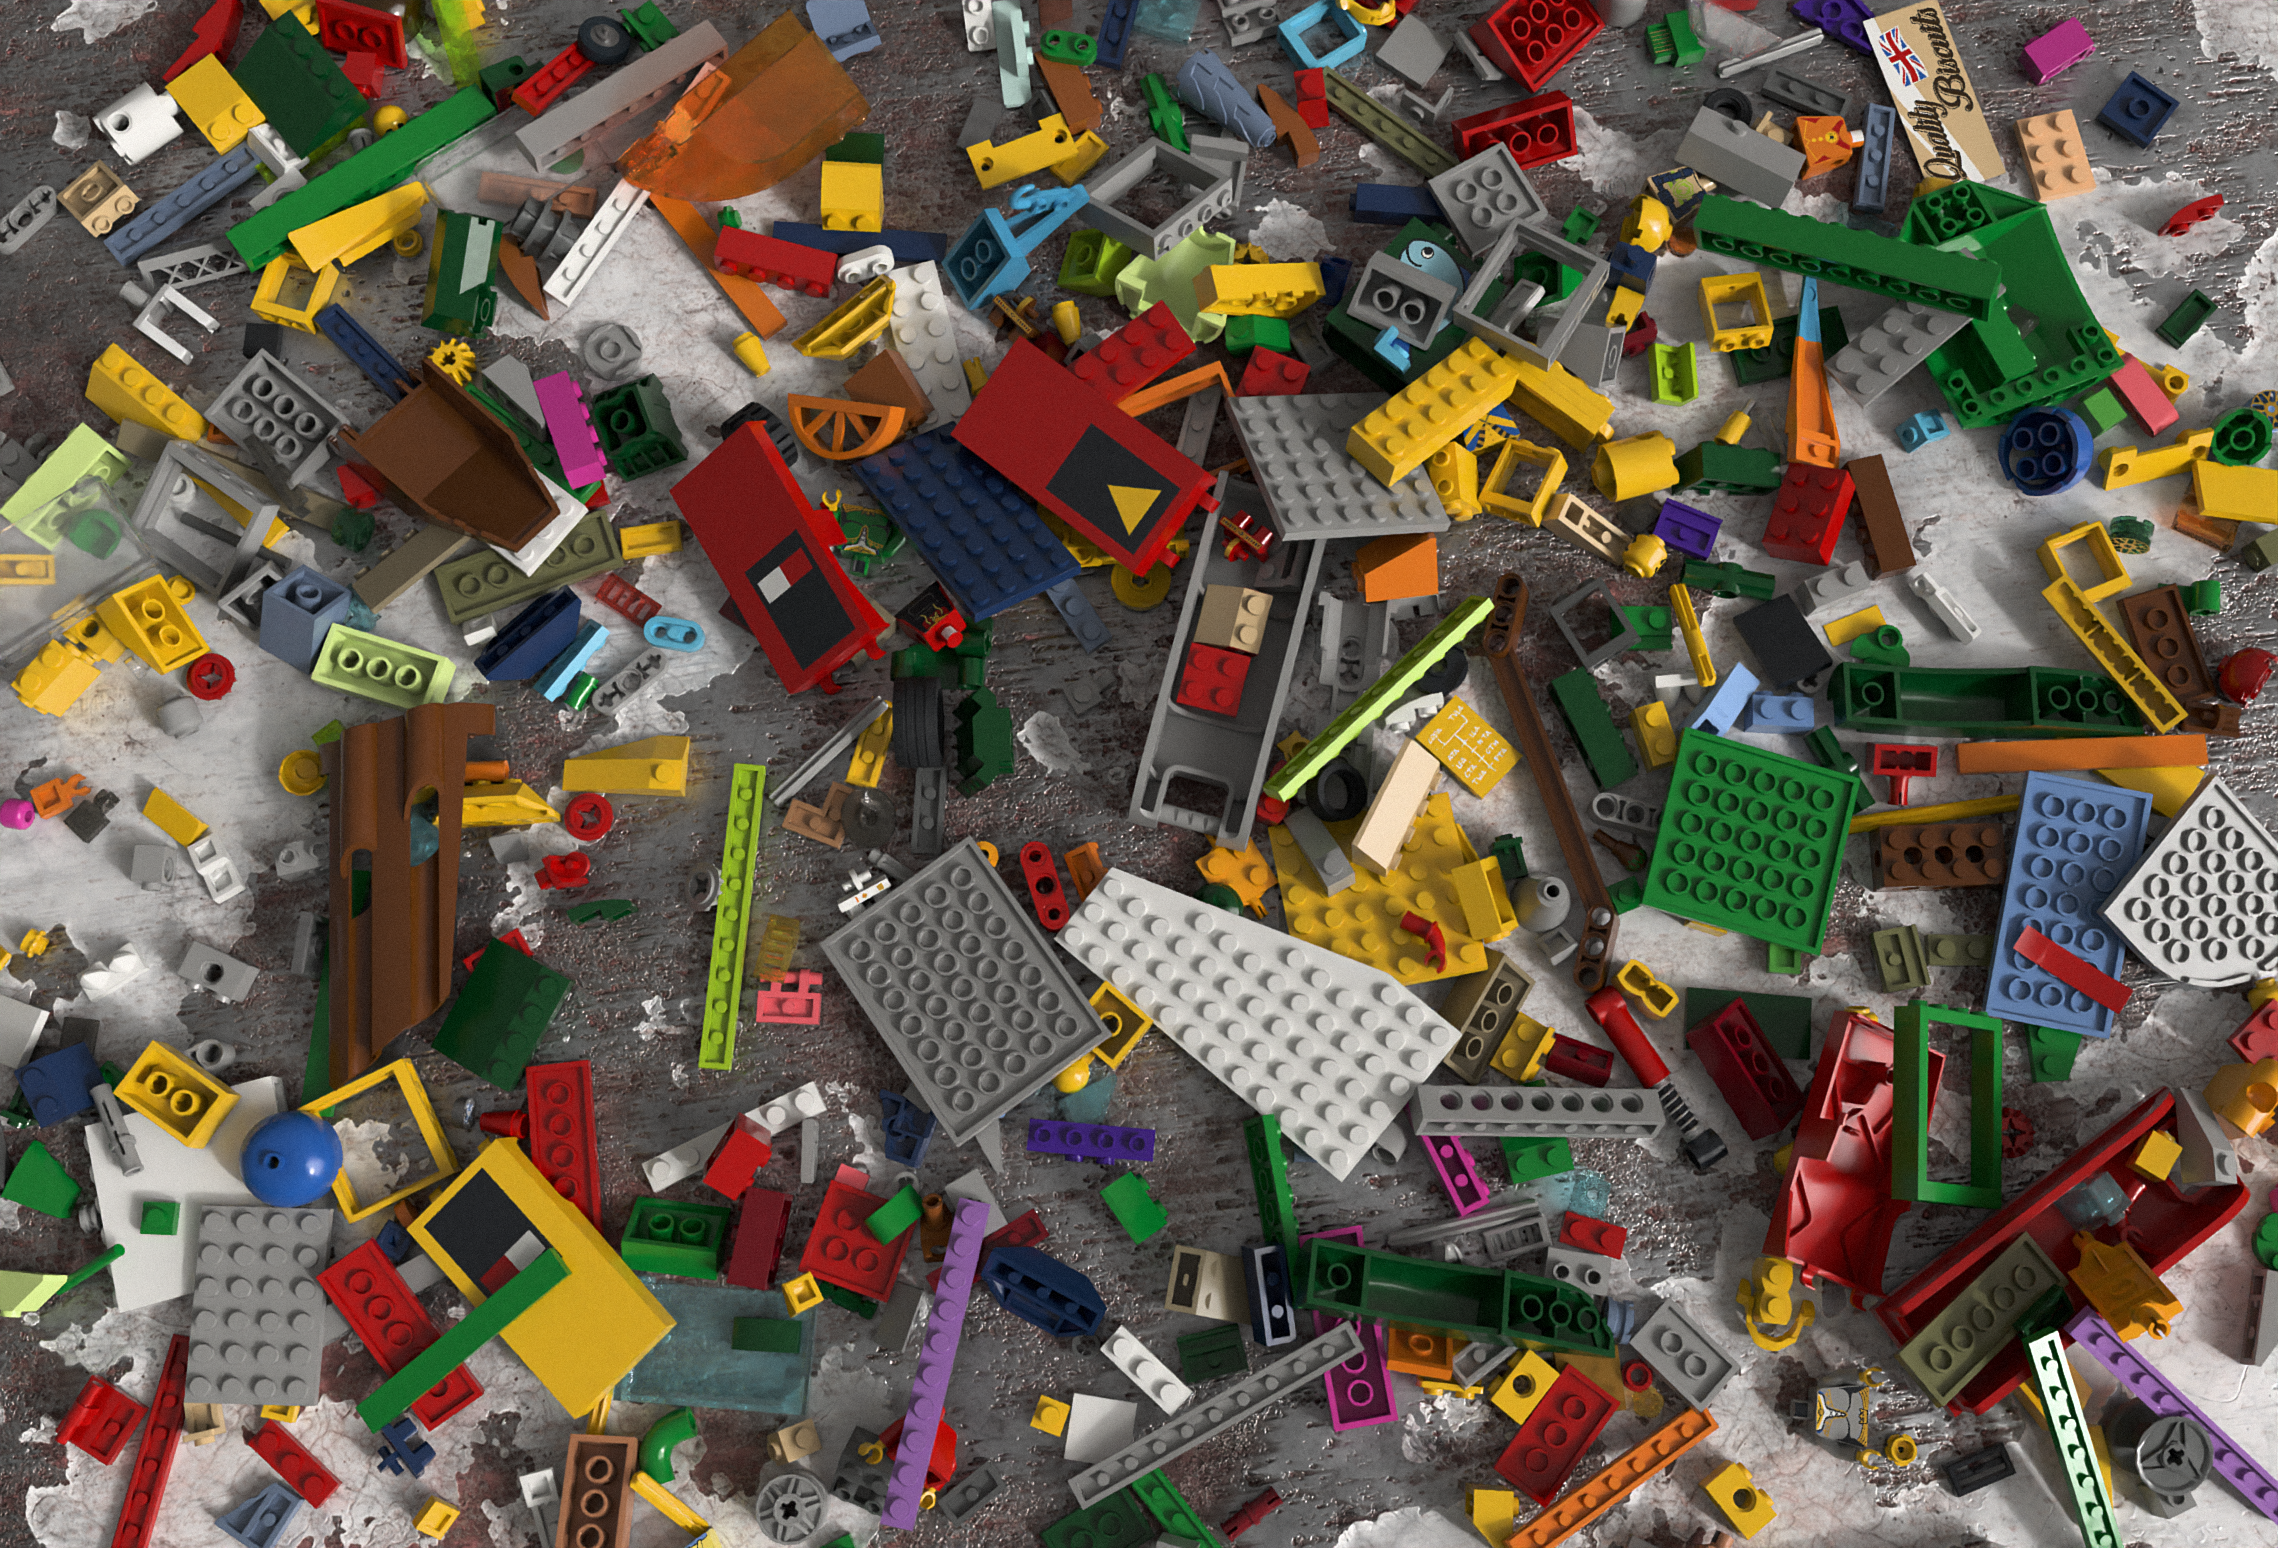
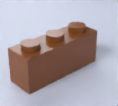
(1070, 93)

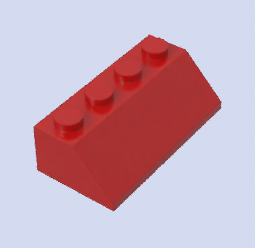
(1532, 130)

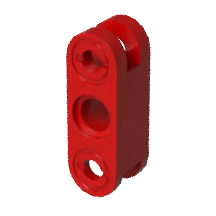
(1040, 871)

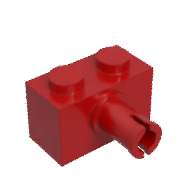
(1900, 763)

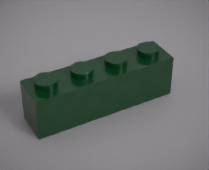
(1592, 729)

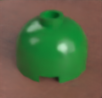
(2241, 436)

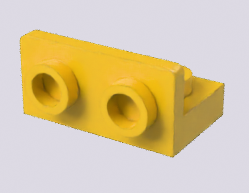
(1522, 1048)

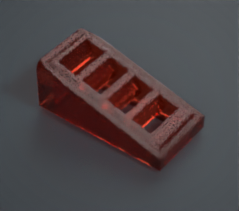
(606, 588)

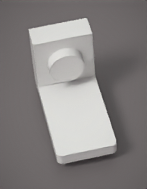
(979, 24)

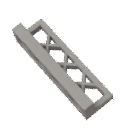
(190, 253)

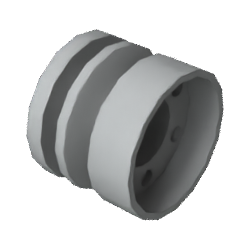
(811, 1501)

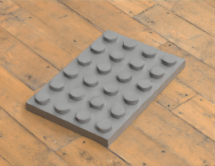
(258, 1306)

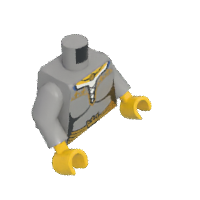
(1839, 1413)

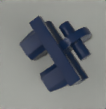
(414, 1460)

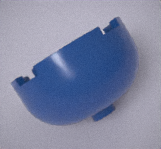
(2060, 445)
(306, 1153)

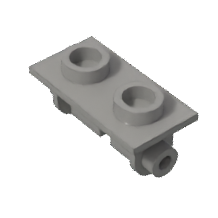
(1426, 605)

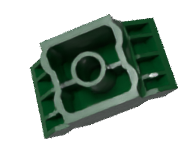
(637, 428)
(982, 741)

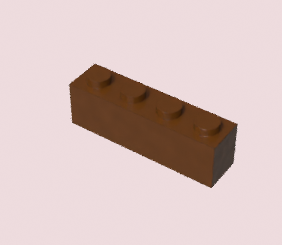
(1878, 519)

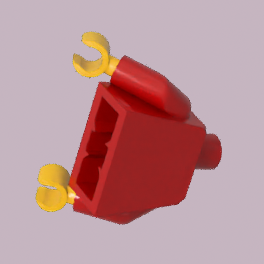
(942, 1459)

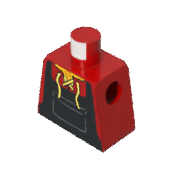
(932, 619)

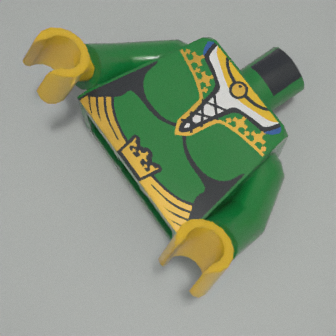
(868, 534)

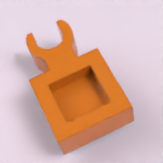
(56, 795)

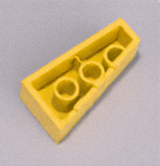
(1259, 289)

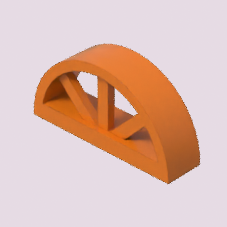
(806, 429)

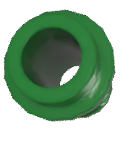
(581, 691)

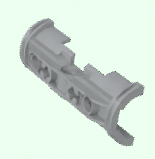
(1370, 631)

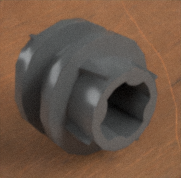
(545, 229)

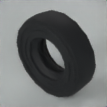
(1732, 98)

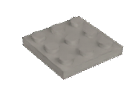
(1485, 197)

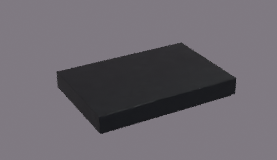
(1782, 641)

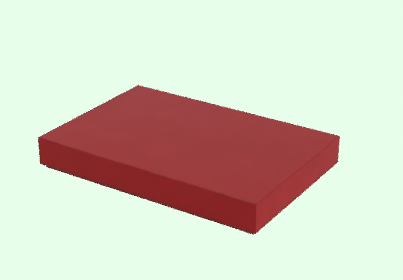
(381, 33)

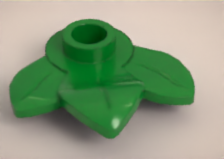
(1874, 651)

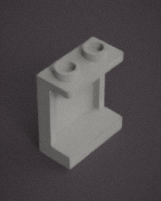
(1225, 156)

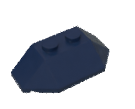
(532, 637)
(1043, 1291)

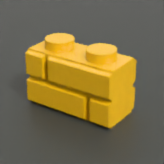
(1653, 736)

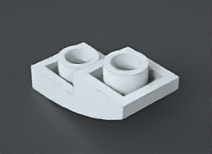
(1405, 717)

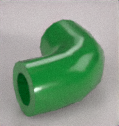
(660, 1441)

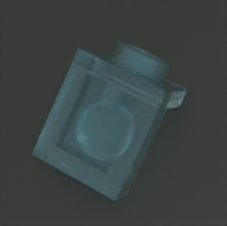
(364, 618)

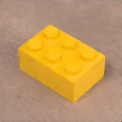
(177, 1094)

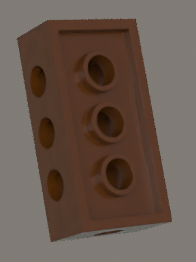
(1950, 841)

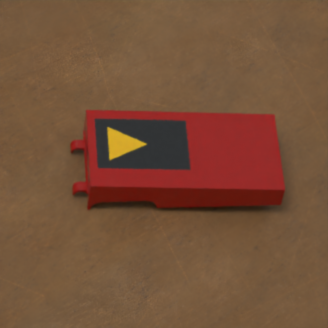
(1084, 458)

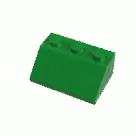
(676, 1238)

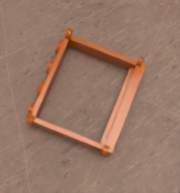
(1180, 388)

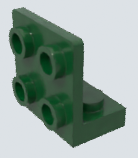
(858, 149)

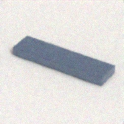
(1874, 158)

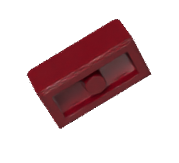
(1579, 1061)

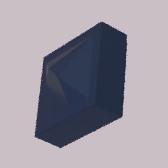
(394, 1240)

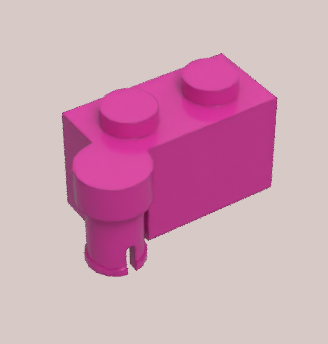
(2056, 50)

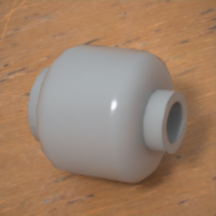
(179, 715)

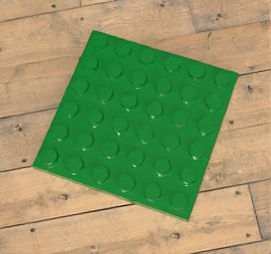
(1750, 841)

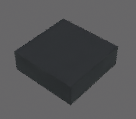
(262, 336)

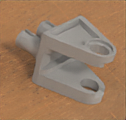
(153, 310)

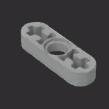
(11, 219)
(631, 669)

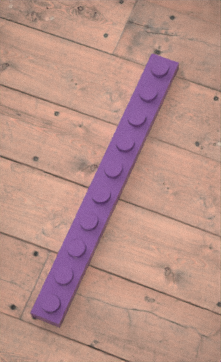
(935, 1365)
(2168, 1400)

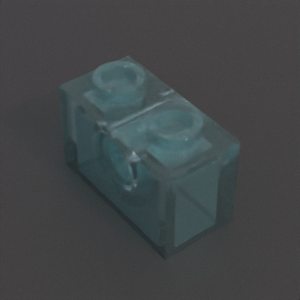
(2093, 1202)

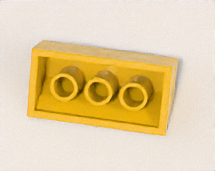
(130, 391)

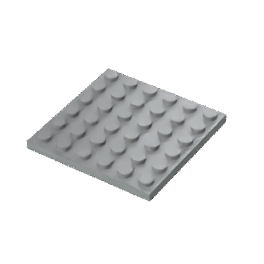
(1311, 479)

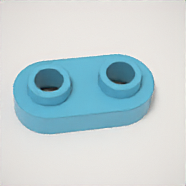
(675, 634)

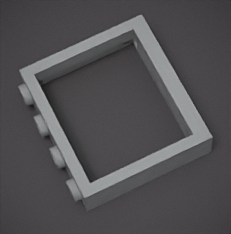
(1131, 170)
(1553, 247)
(264, 509)

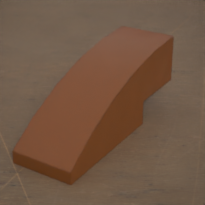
(1289, 127)
(524, 274)

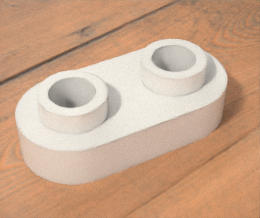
(865, 264)

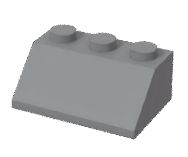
(1402, 297)

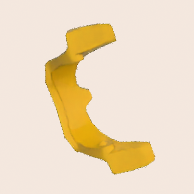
(1378, 16)
(1805, 1318)

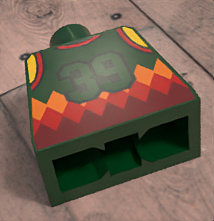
(503, 78)

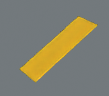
(1854, 625)

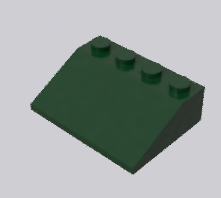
(298, 86)
(503, 1014)

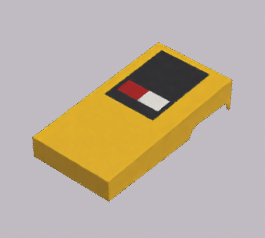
(502, 1220)

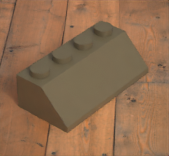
(405, 565)
(1483, 1010)

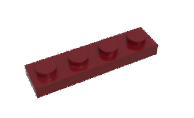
(1021, 1232)

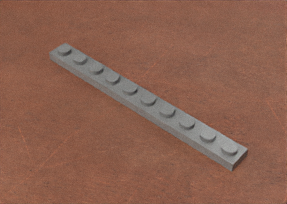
(1216, 1414)

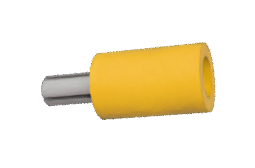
(1735, 425)

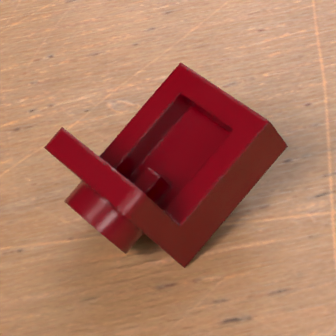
(1638, 341)

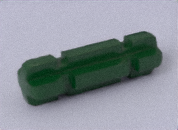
(848, 1300)

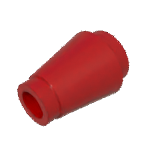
(505, 1123)

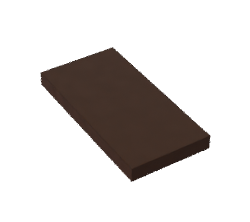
(2167, 642)

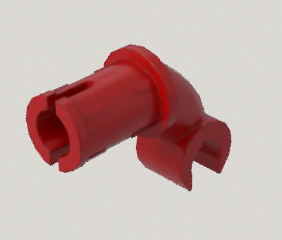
(1431, 934)
(2133, 1190)

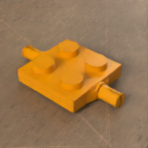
(1242, 871)

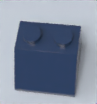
(60, 1084)

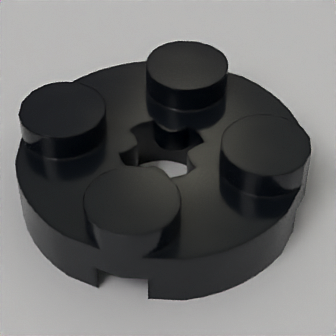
(1450, 679)

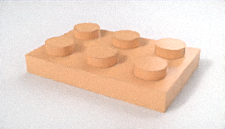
(2054, 156)

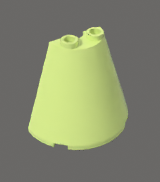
(1170, 280)

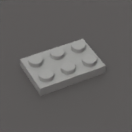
(1683, 1355)

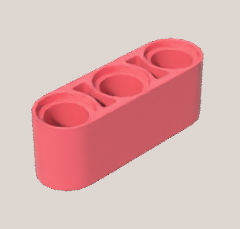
(2142, 397)

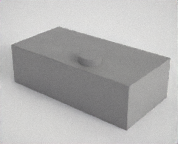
(1740, 157)

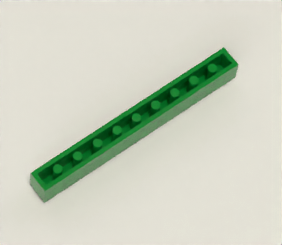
(359, 177)

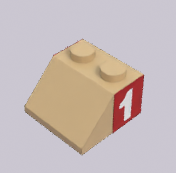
(1233, 619)

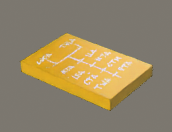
(1468, 747)

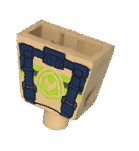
(1680, 192)

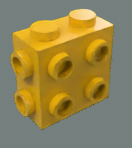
(1455, 480)
(55, 678)

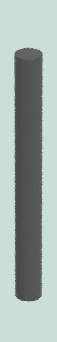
(232, 539)

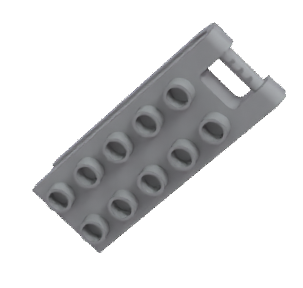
(1208, 744)

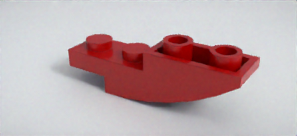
(215, 34)

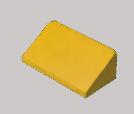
(174, 817)

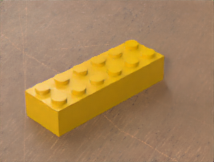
(1431, 411)

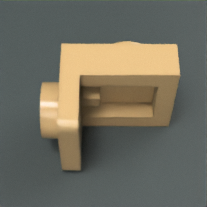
(203, 1422)
(793, 1442)

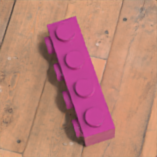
(569, 429)
(1453, 1170)

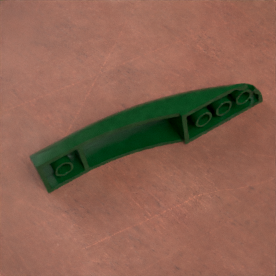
(1980, 702)
(1450, 1300)

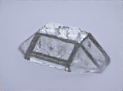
(1728, 31)

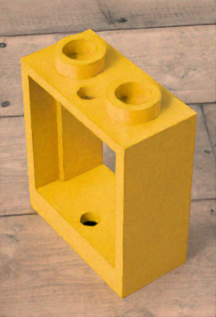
(269, 287)
(1745, 287)
(1515, 509)
(2102, 550)
(1485, 899)

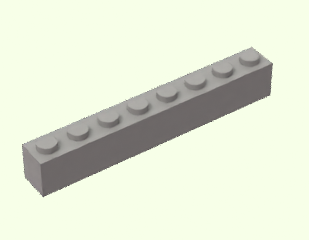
(620, 96)

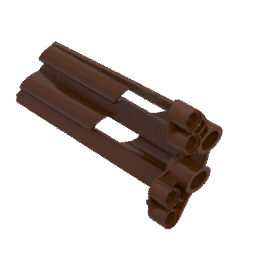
(397, 956)

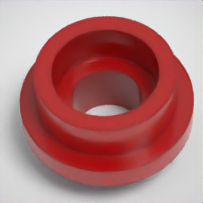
(1646, 1375)

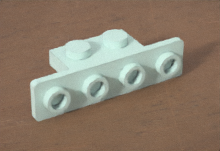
(1012, 52)

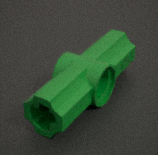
(1163, 112)

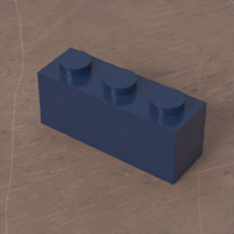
(1269, 1293)

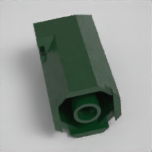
(461, 274)

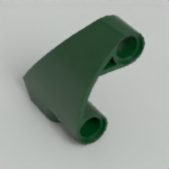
(956, 667)

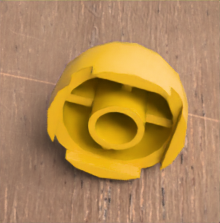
(1647, 223)

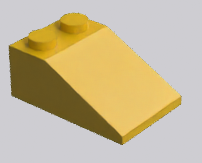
(216, 104)
(153, 625)

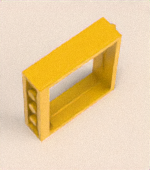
(428, 1124)

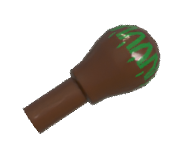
(1629, 856)

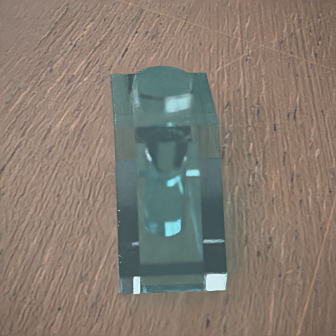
(1090, 1103)

